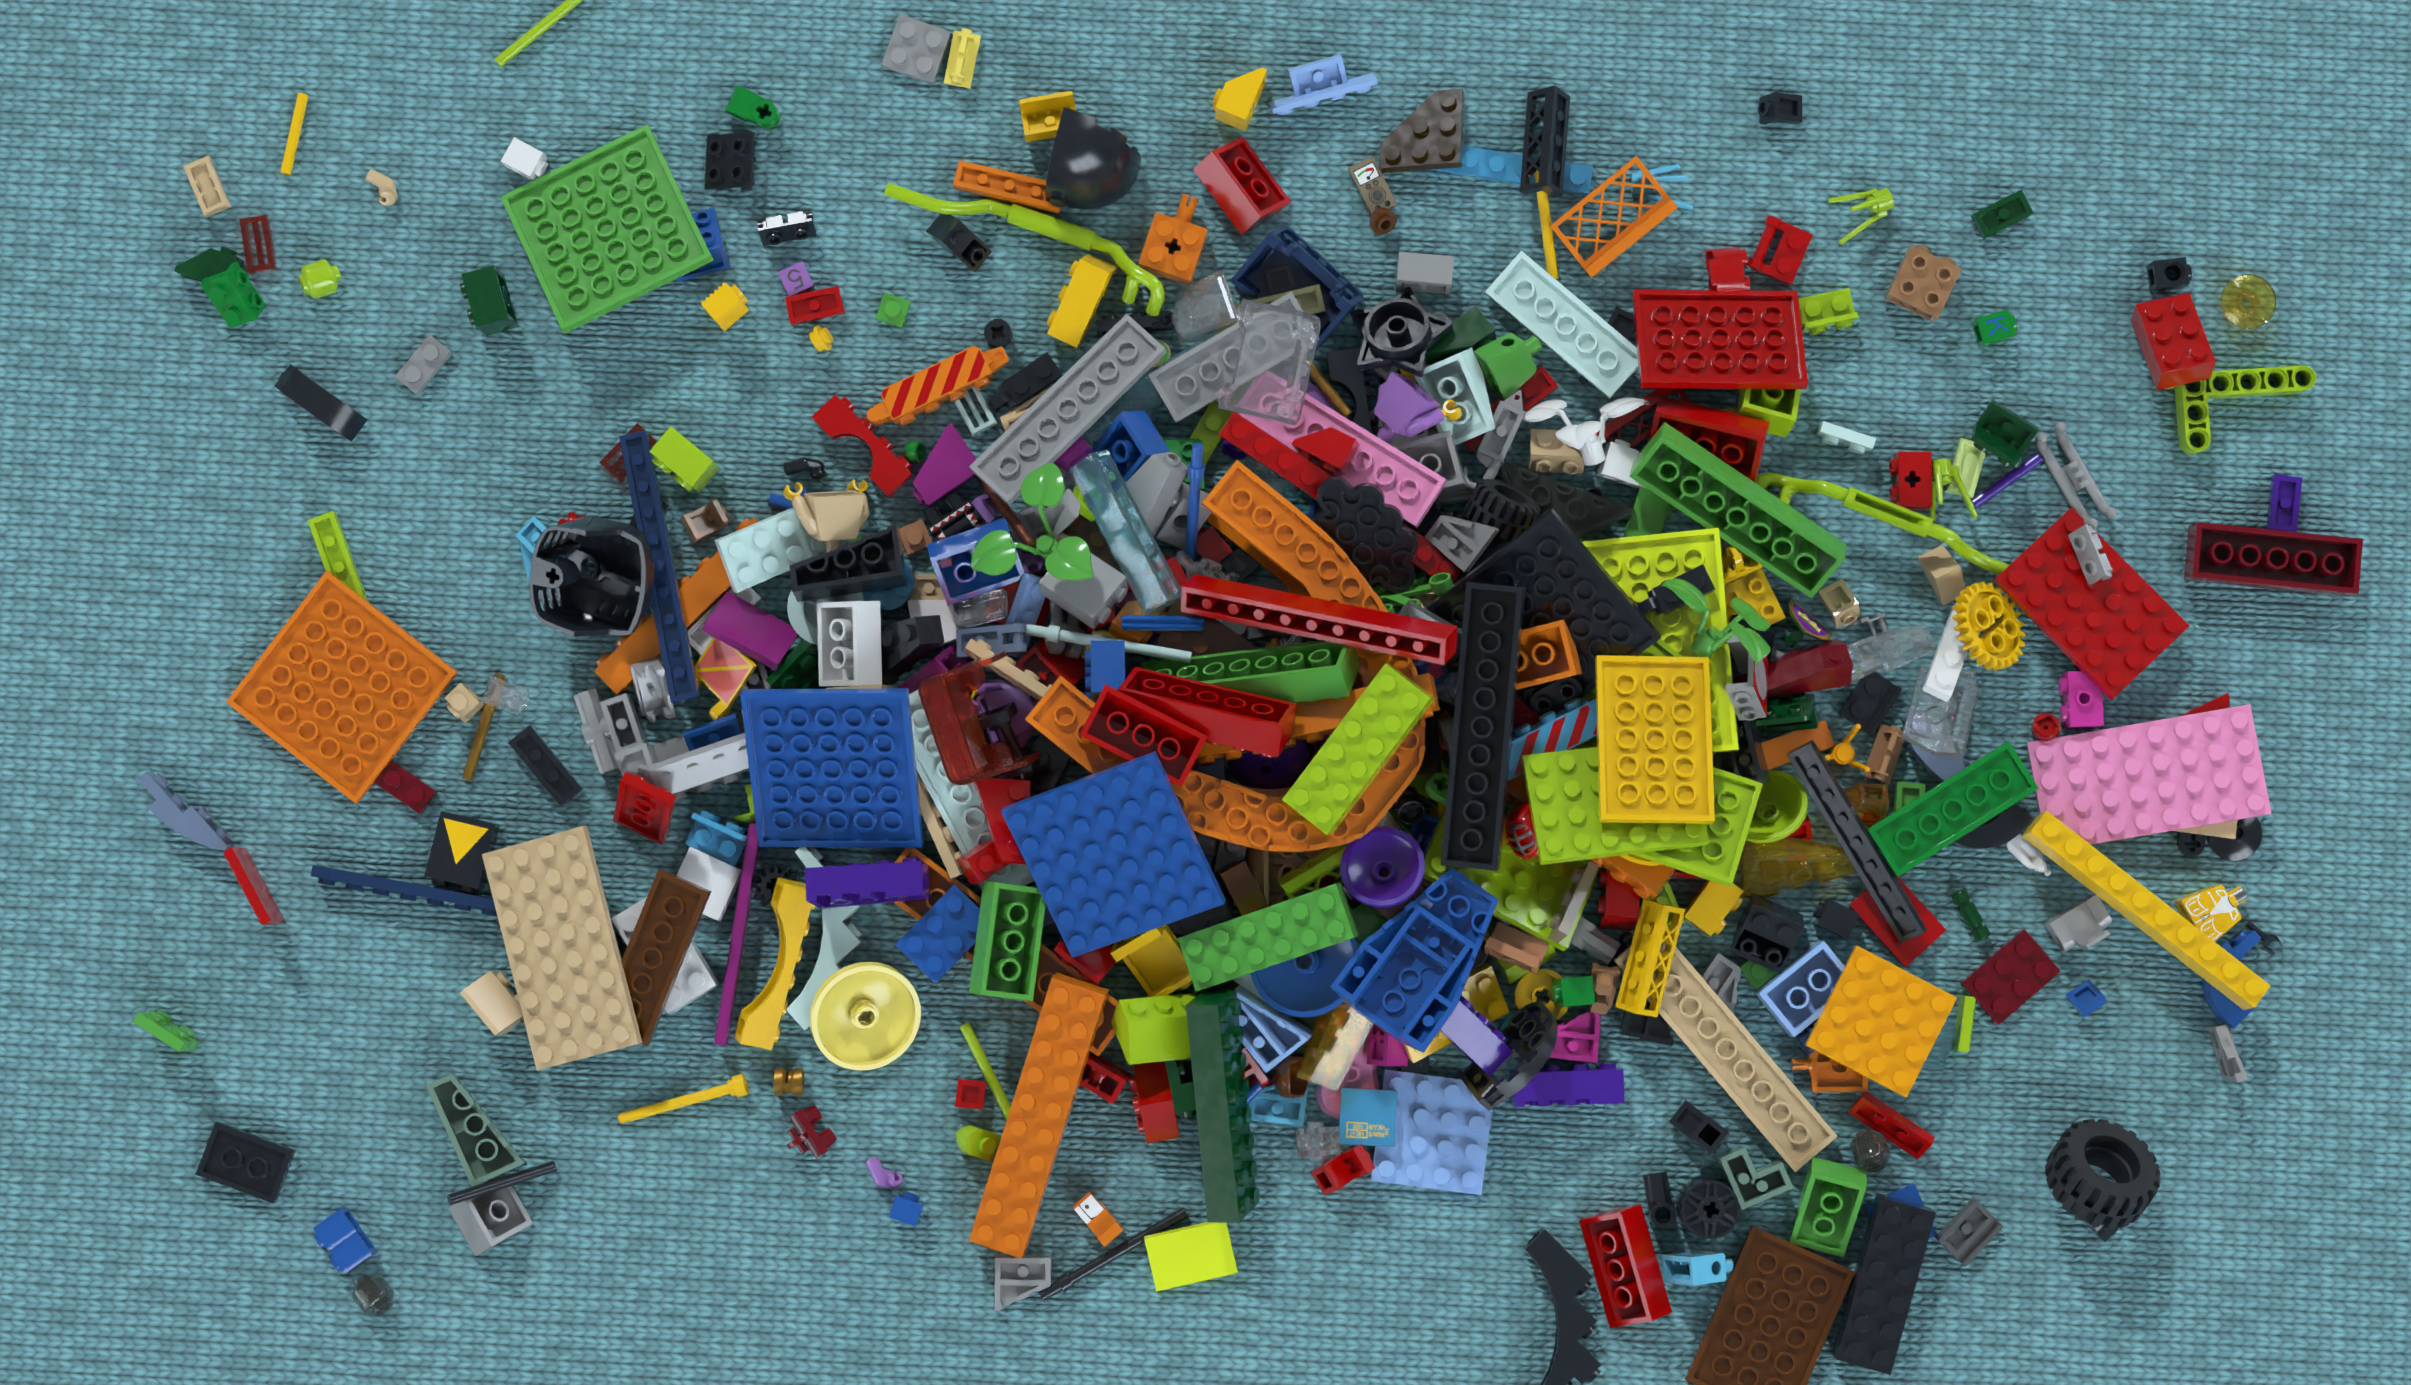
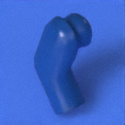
(780, 502)

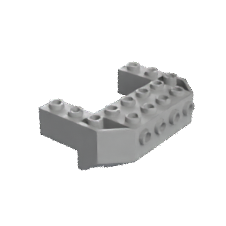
(671, 762)

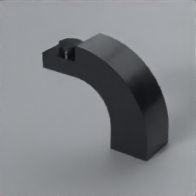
(320, 403)
(1997, 830)

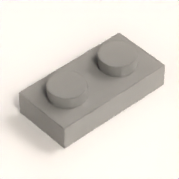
(423, 364)

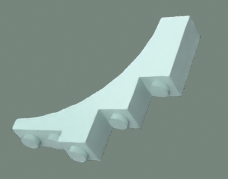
(837, 943)

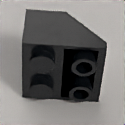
(1766, 933)

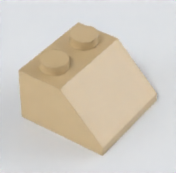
(494, 1002)

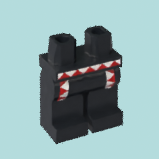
(959, 520)

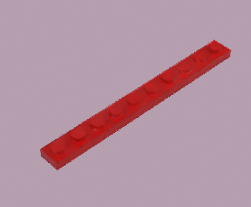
(1308, 477)

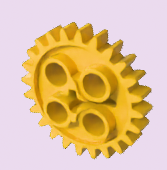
(2000, 640)

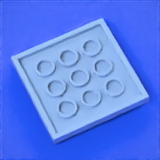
(1437, 1135)

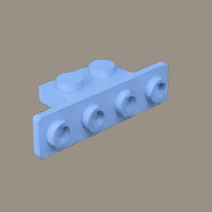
(1318, 82)

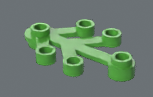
(1438, 584)

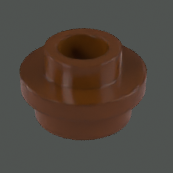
(1377, 220)

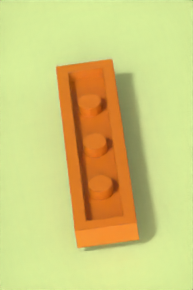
(1002, 186)

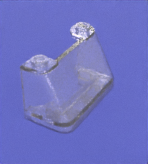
(1271, 362)

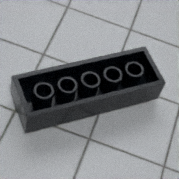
(1883, 1283)

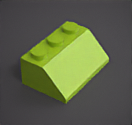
(1153, 1028)

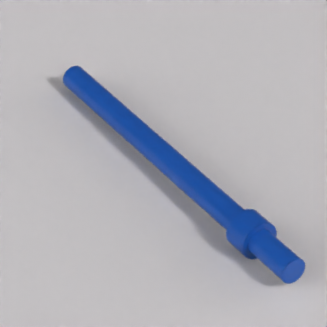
(1195, 473)

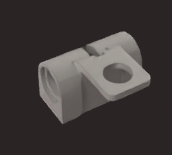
(2080, 924)

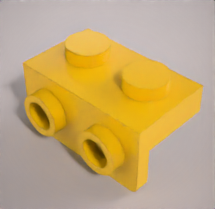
(1043, 114)

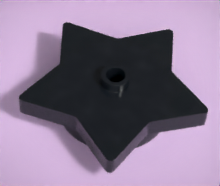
(1398, 334)

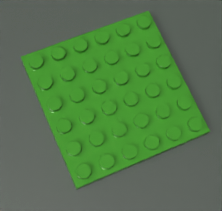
(606, 229)

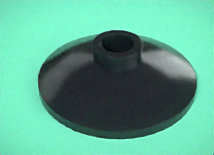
(2240, 847)

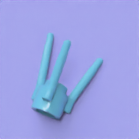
(1637, 177)

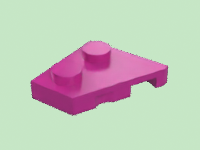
(1578, 1038)

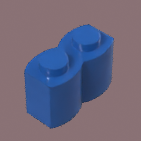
(344, 1240)

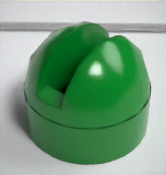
(915, 452)

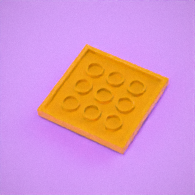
(1881, 1021)

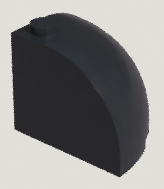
(1089, 164)

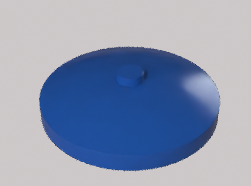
(1303, 983)

